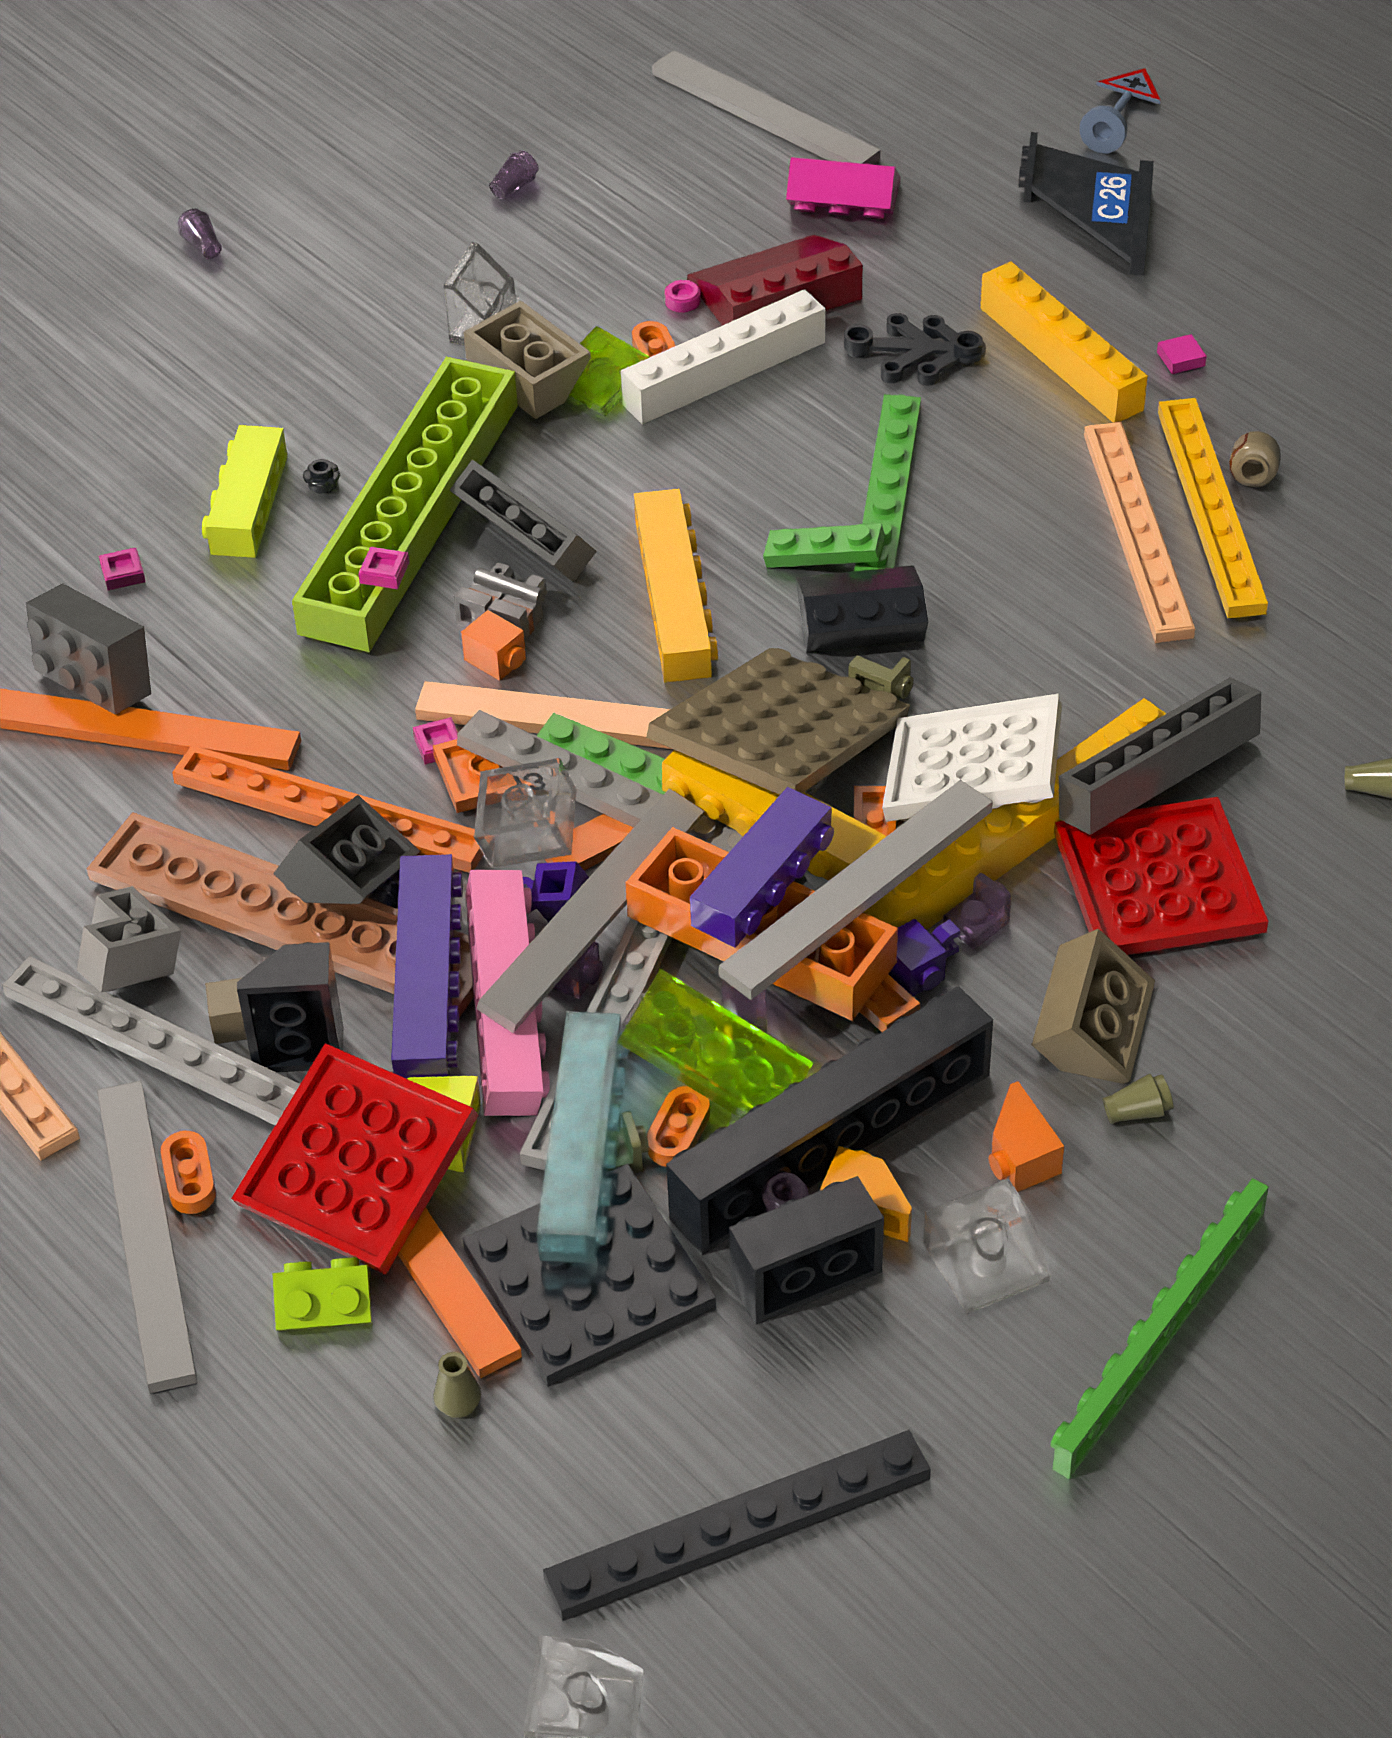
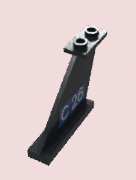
(1095, 195)

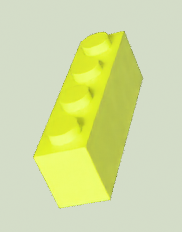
(245, 491)

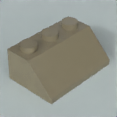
(539, 352)
(1094, 1009)

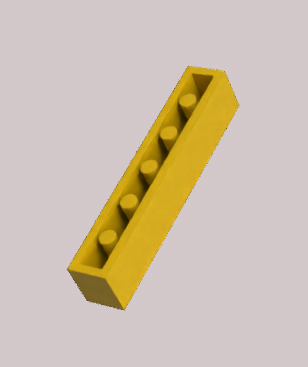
(1063, 342)
(673, 585)
(743, 803)

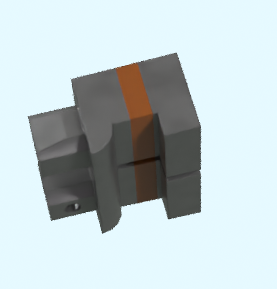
(504, 596)

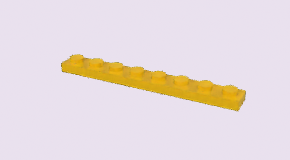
(1212, 509)

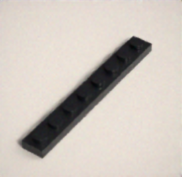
(735, 1524)

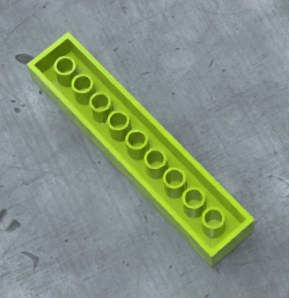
(405, 501)

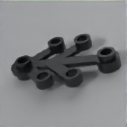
(960, 347)

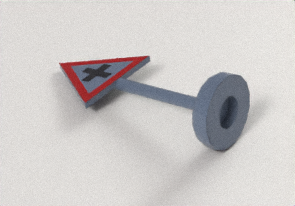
(1104, 127)

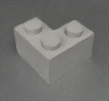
(127, 941)

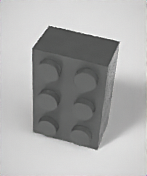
(88, 648)

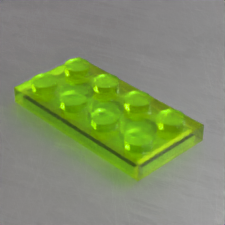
(710, 1047)

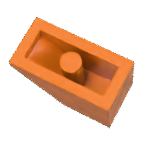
(1024, 1143)

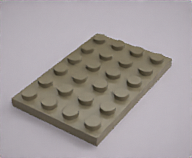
(779, 721)

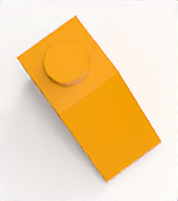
(879, 1184)

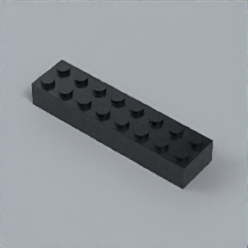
(845, 1104)

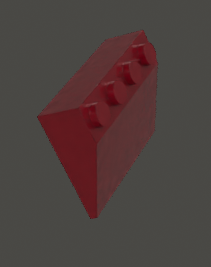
(749, 283)

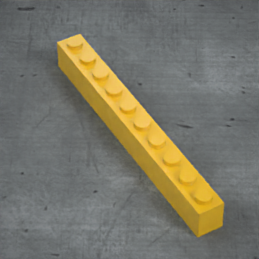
(997, 840)

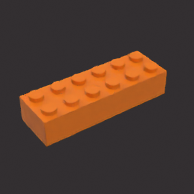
(834, 976)

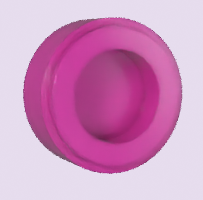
(682, 296)

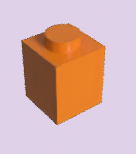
(493, 645)

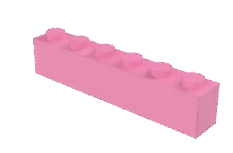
(497, 936)

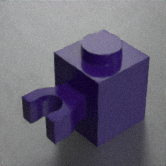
(554, 886)
(923, 955)

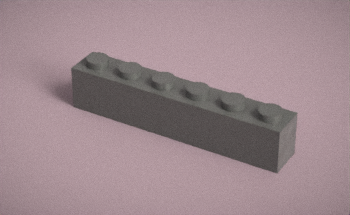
(1159, 755)

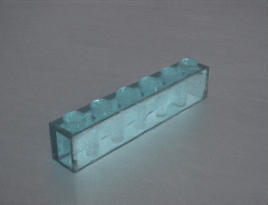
(581, 1139)

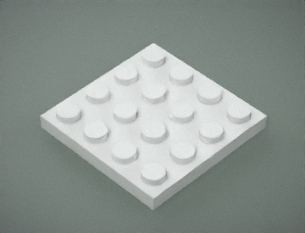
(995, 748)

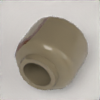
(1255, 459)

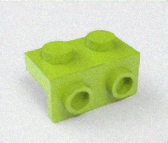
(322, 1296)

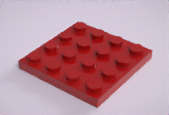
(1163, 877)
(355, 1158)

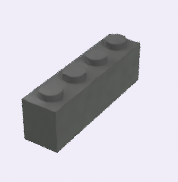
(523, 520)

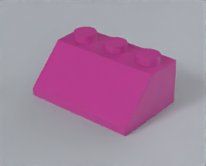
(842, 187)

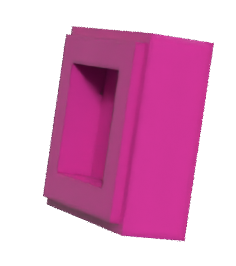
(1181, 354)
(383, 567)
(122, 568)
(433, 734)

